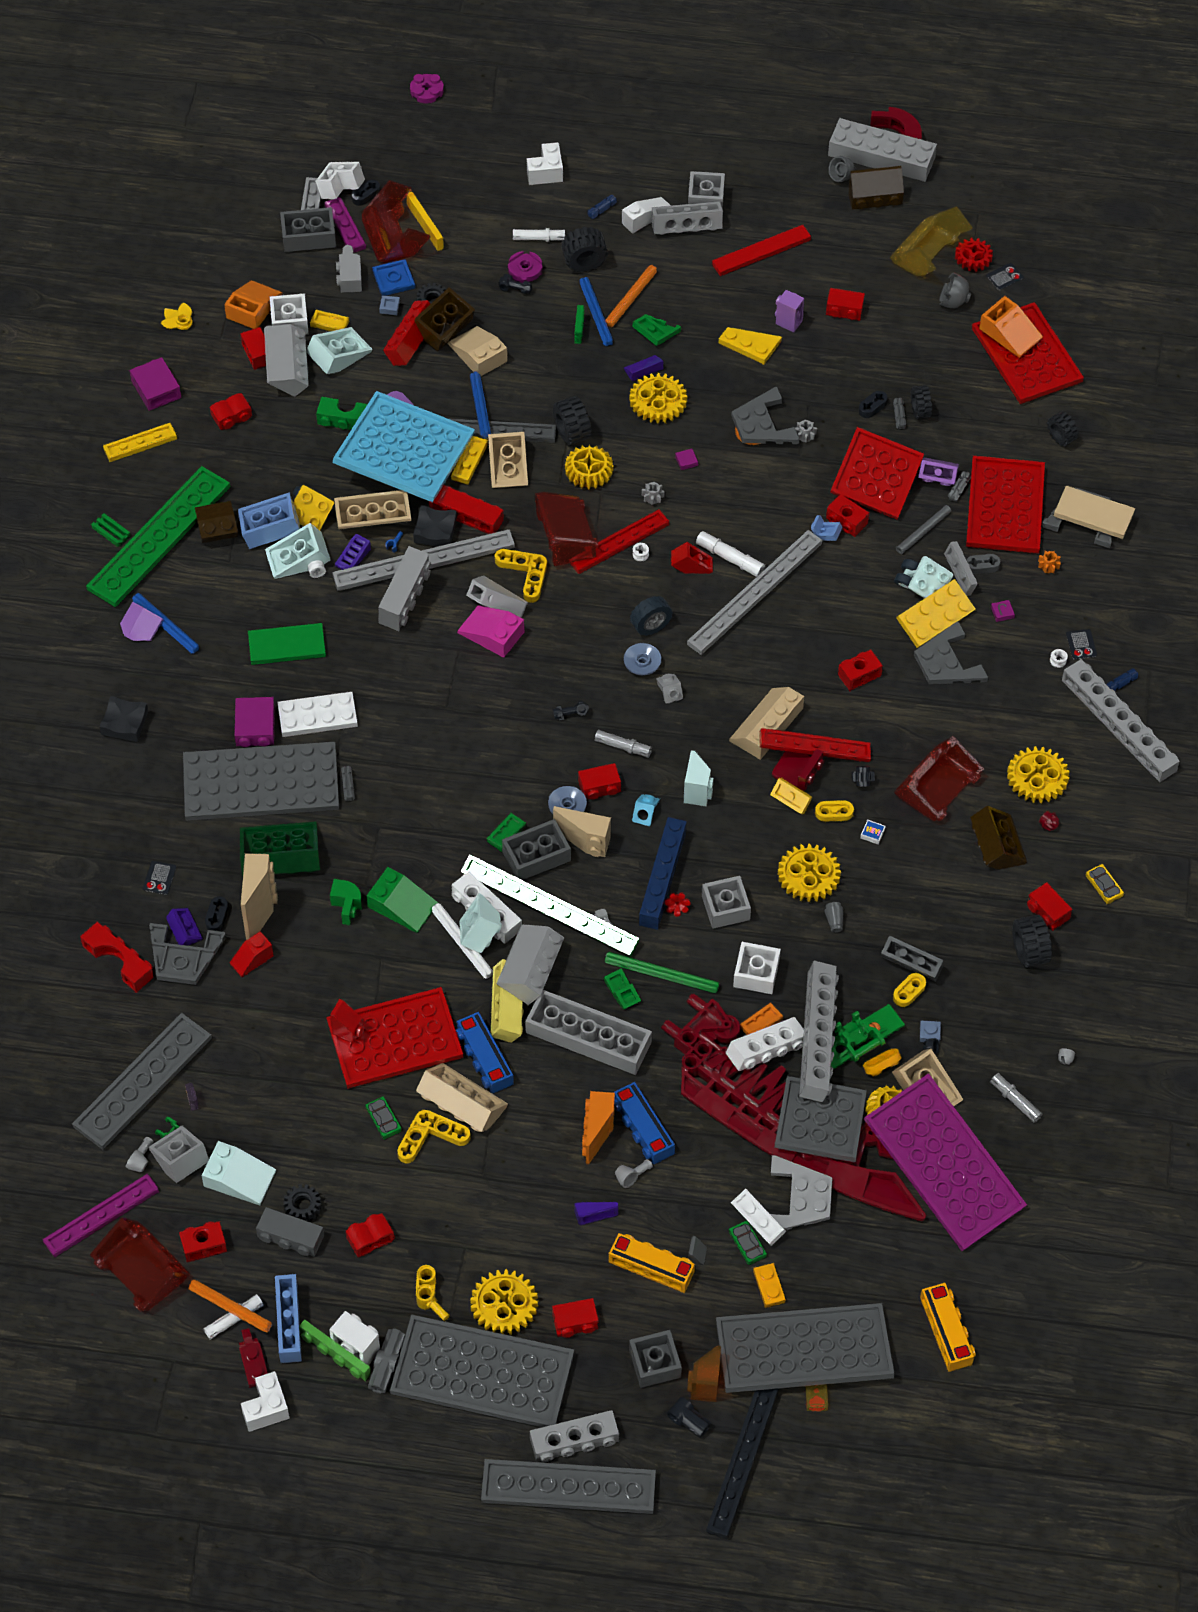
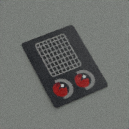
(1004, 276)
(1081, 644)
(159, 877)

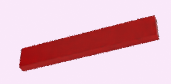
(761, 250)
(623, 539)
(808, 743)

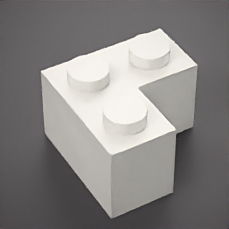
(546, 168)
(338, 177)
(268, 1407)

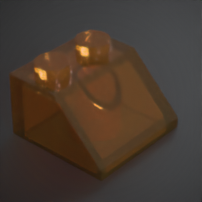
(704, 1377)

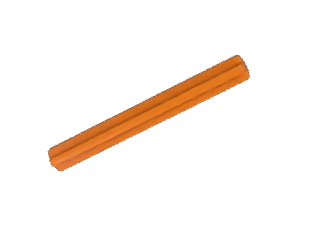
(631, 295)
(230, 1306)

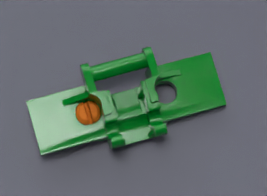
(854, 1033)

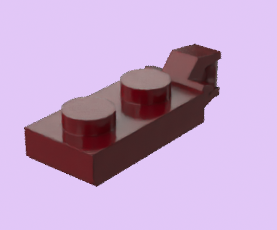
(252, 1357)

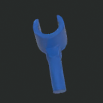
(394, 542)

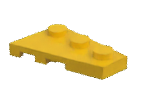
(751, 344)

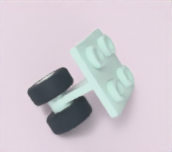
(923, 577)

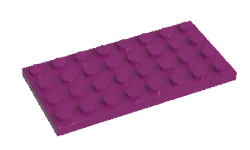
(945, 1162)

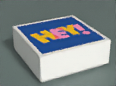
(873, 832)

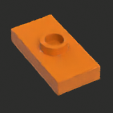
(762, 1019)

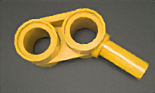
(427, 1287)

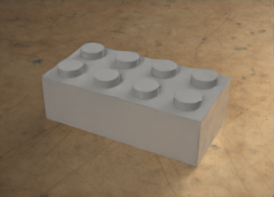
(404, 588)

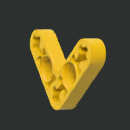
(529, 566)
(426, 1128)

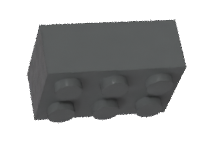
(308, 229)
(536, 850)

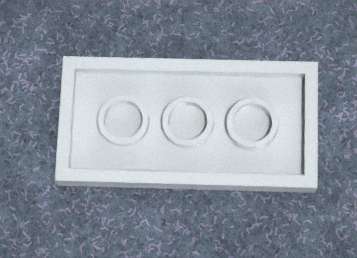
(317, 714)

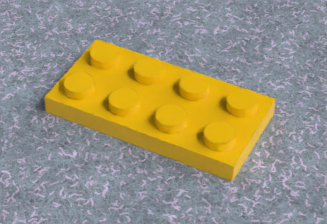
(935, 613)

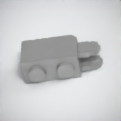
(349, 270)

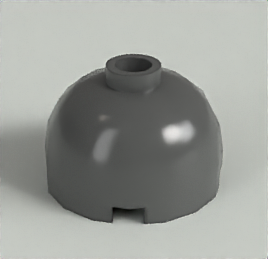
(955, 292)

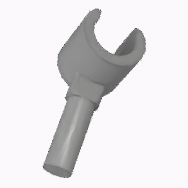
(602, 914)

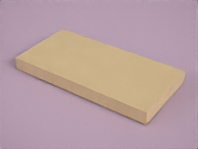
(1094, 512)

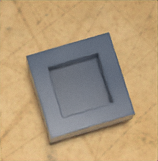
(389, 305)
(929, 1029)

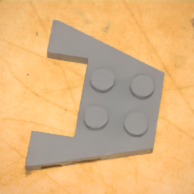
(809, 1194)

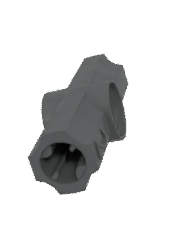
(386, 1361)

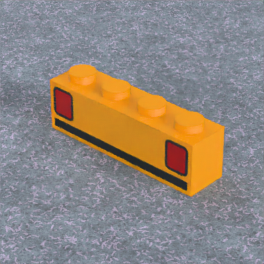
(651, 1262)
(947, 1327)

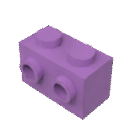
(789, 310)
(938, 471)

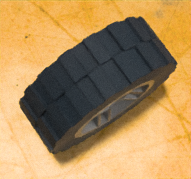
(651, 615)

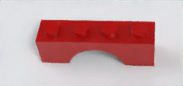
(101, 941)

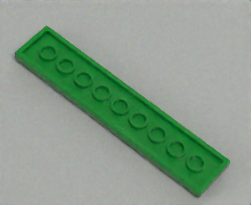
(157, 537)

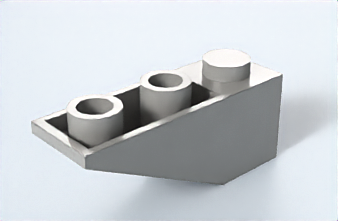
(495, 596)

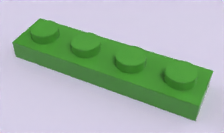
(340, 1355)

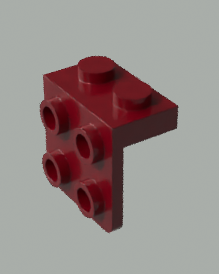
(799, 768)

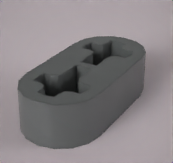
(982, 563)

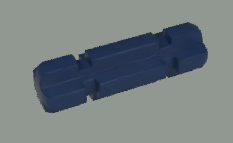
(602, 206)
(1123, 679)

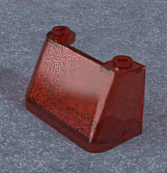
(565, 527)
(939, 779)
(139, 1263)

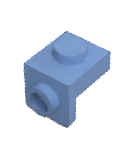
(826, 530)

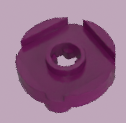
(418, 85)
(528, 274)

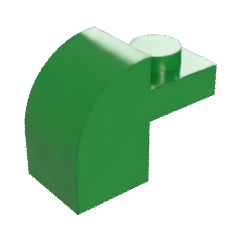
(348, 896)

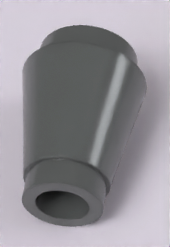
(834, 915)

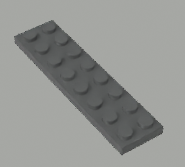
(142, 1081)
(568, 1486)

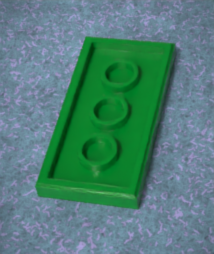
(286, 643)

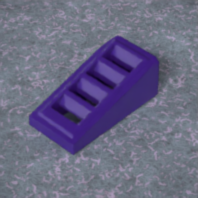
(358, 543)
(594, 1211)

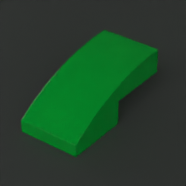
(621, 989)

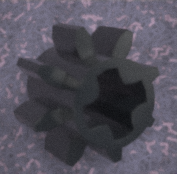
(863, 776)

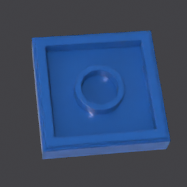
(393, 277)

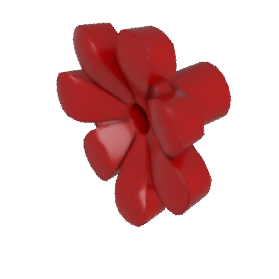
(677, 903)

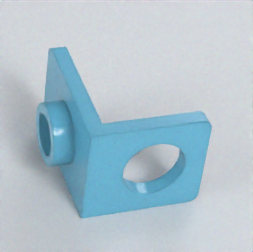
(647, 803)

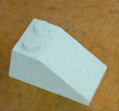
(337, 349)
(297, 551)
(237, 1174)

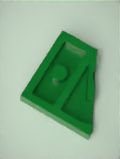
(655, 329)

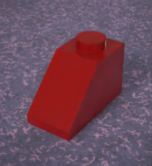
(691, 560)
(252, 954)
(346, 1022)

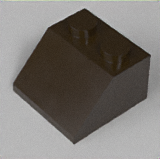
(216, 522)

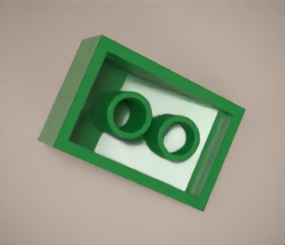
(400, 900)

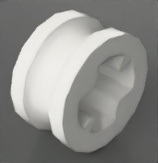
(640, 557)
(316, 569)
(1058, 663)

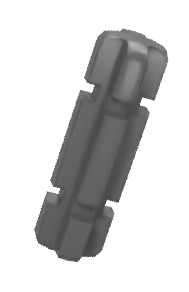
(899, 413)
(959, 486)
(348, 783)

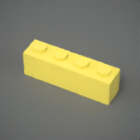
(506, 1010)

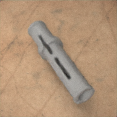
(631, 746)
(1009, 1091)

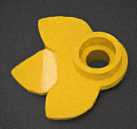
(178, 318)

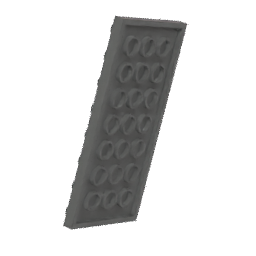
(260, 781)
(804, 1347)
(482, 1371)

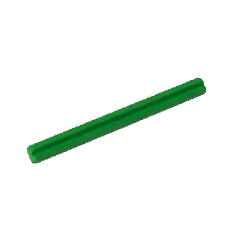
(662, 972)

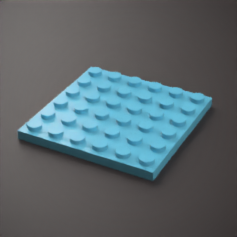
(404, 446)

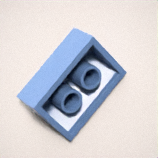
(268, 520)

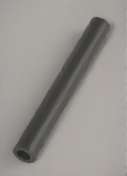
(922, 530)

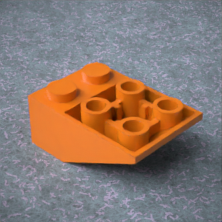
(250, 304)
(1010, 327)
(597, 1122)

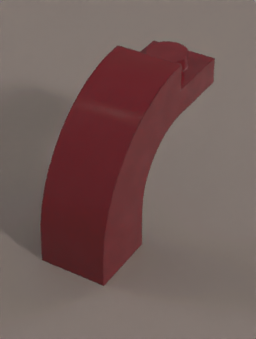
(897, 120)

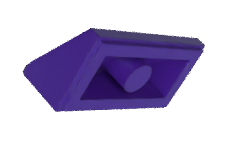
(644, 367)
(183, 926)

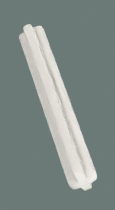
(454, 931)

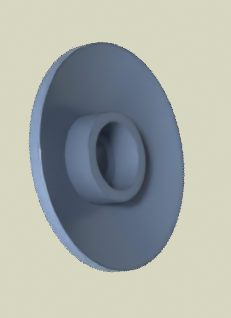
(642, 653)
(567, 796)

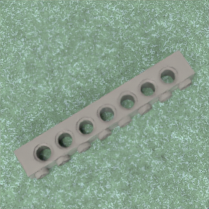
(1124, 729)
(818, 1032)

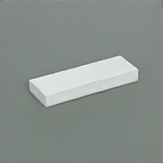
(758, 1217)

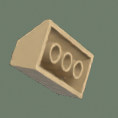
(372, 509)
(773, 712)
(461, 1097)

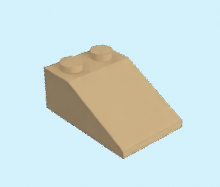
(480, 350)
(508, 459)
(584, 830)
(921, 1065)

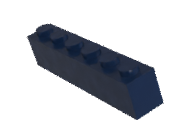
(662, 873)

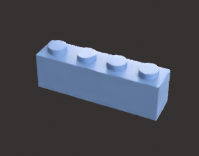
(288, 1318)

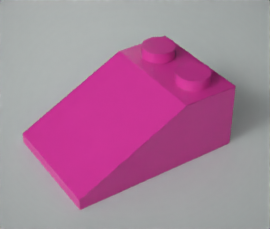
(493, 629)

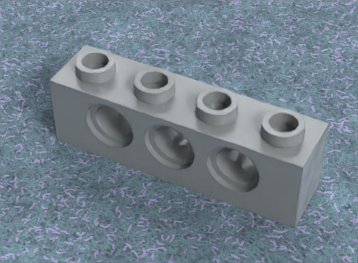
(692, 212)
(581, 1427)

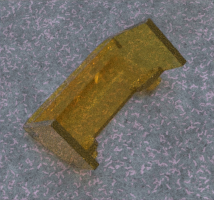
(928, 239)

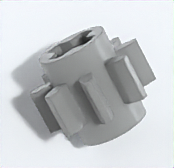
(806, 430)
(652, 493)

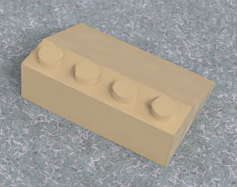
(257, 892)

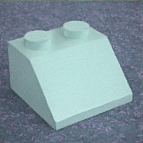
(697, 781)
(479, 924)

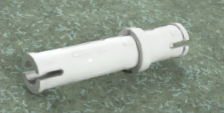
(538, 234)
(229, 1319)

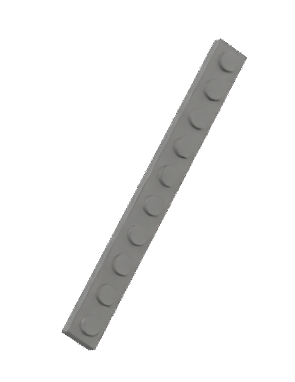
(438, 557)
(754, 592)

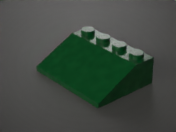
(289, 846)

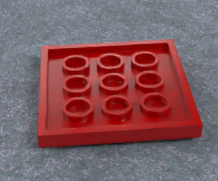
(877, 473)

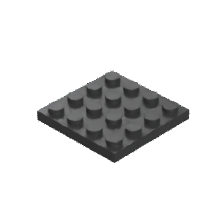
(821, 1127)

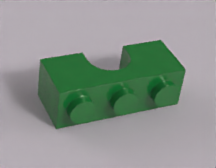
(330, 414)

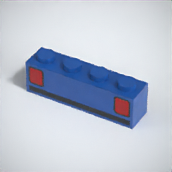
(485, 1053)
(644, 1123)

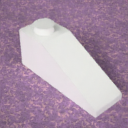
(640, 213)

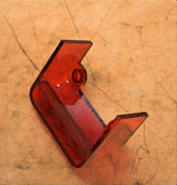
(383, 229)

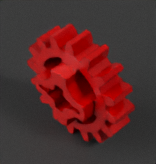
(973, 254)

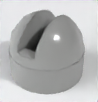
(1066, 1056)

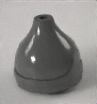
(840, 168)

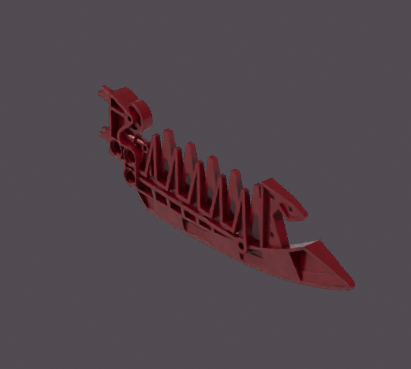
(711, 1023)

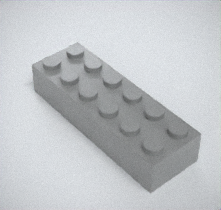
(882, 149)
(588, 1032)

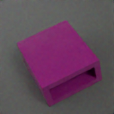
(155, 383)
(254, 721)

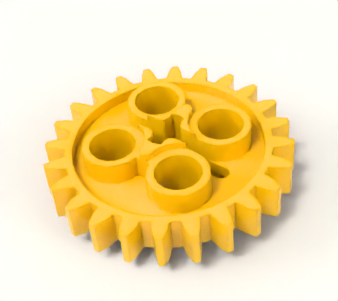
(658, 398)
(1038, 774)
(809, 872)
(490, 1313)

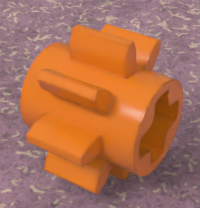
(1049, 562)

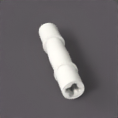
(730, 554)

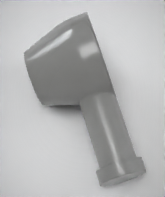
(137, 1161)
(628, 1176)

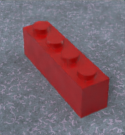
(406, 336)
(469, 509)

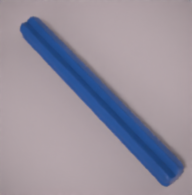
(596, 311)
(480, 405)
(168, 625)

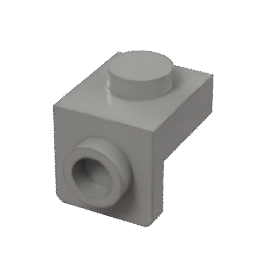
(670, 687)

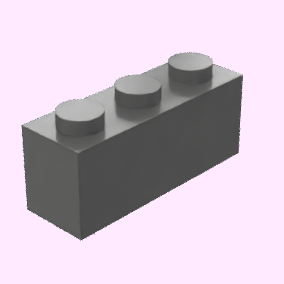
(912, 958)
(289, 1232)

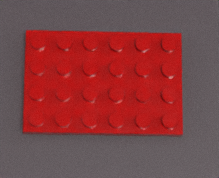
(1038, 371)
(1005, 504)
(399, 1038)

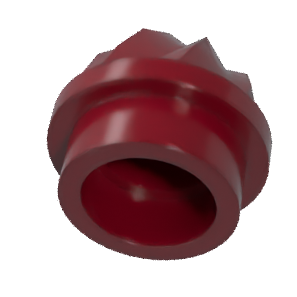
(1049, 821)

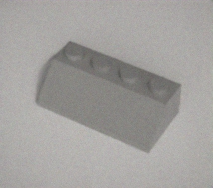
(286, 358)
(530, 962)

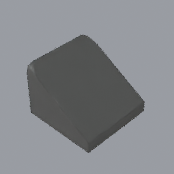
(697, 1251)

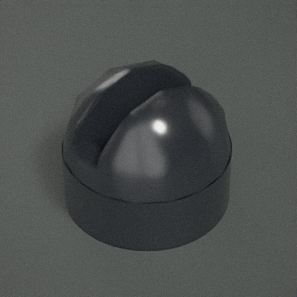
(931, 1043)

